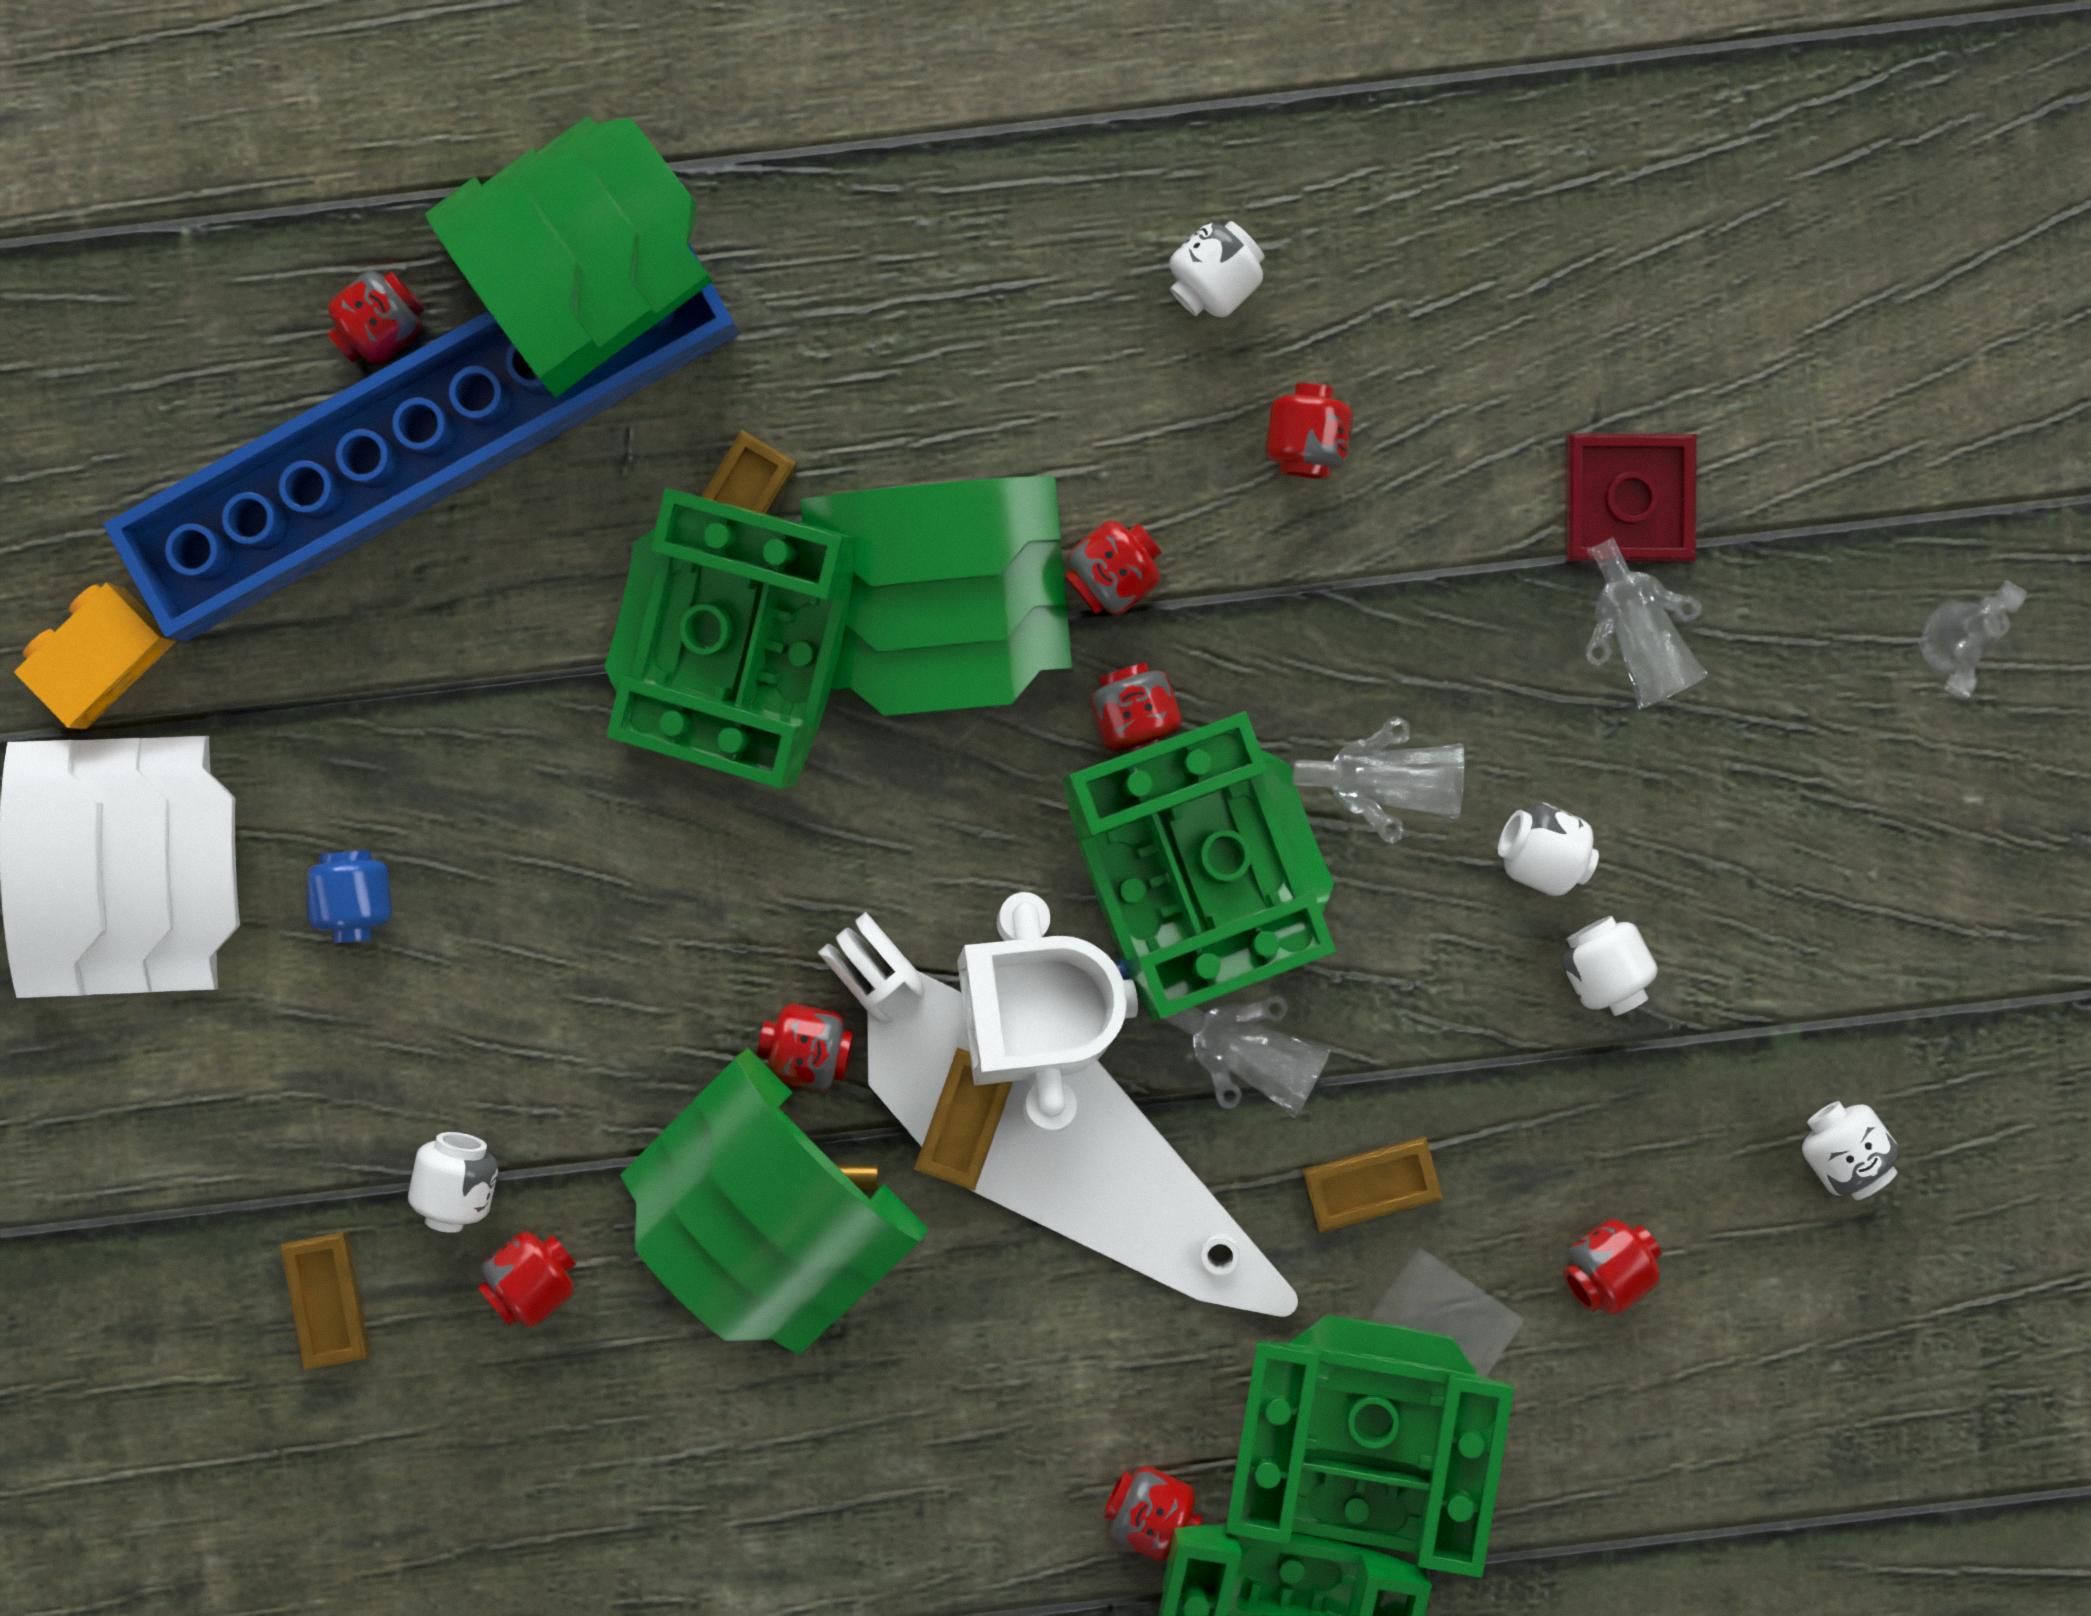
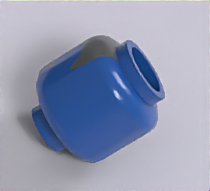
(348, 895)

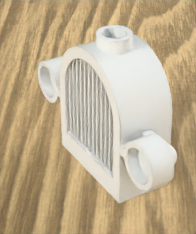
(1040, 1009)

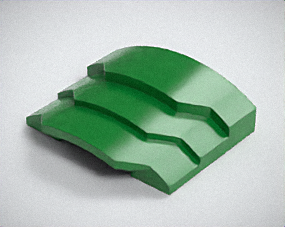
(576, 246)
(949, 591)
(729, 637)
(1201, 864)
(757, 1218)
(1372, 1443)
(1310, 1577)

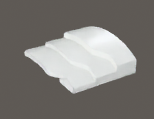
(115, 866)

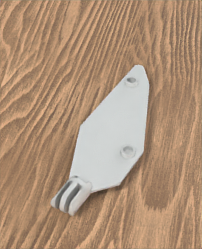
(1097, 1181)

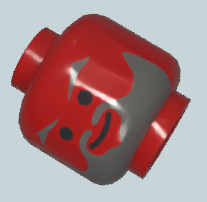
(374, 318)
(1309, 432)
(1114, 567)
(1135, 708)
(806, 1047)
(1612, 1266)
(527, 1279)
(1148, 1509)

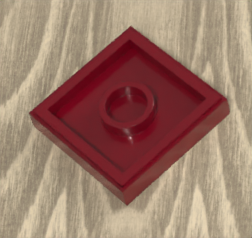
(1631, 491)

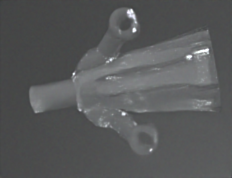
(1634, 610)
(1964, 633)
(1403, 778)
(1271, 1062)

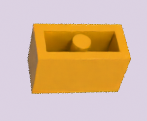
(92, 654)

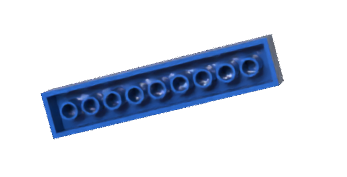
(374, 462)

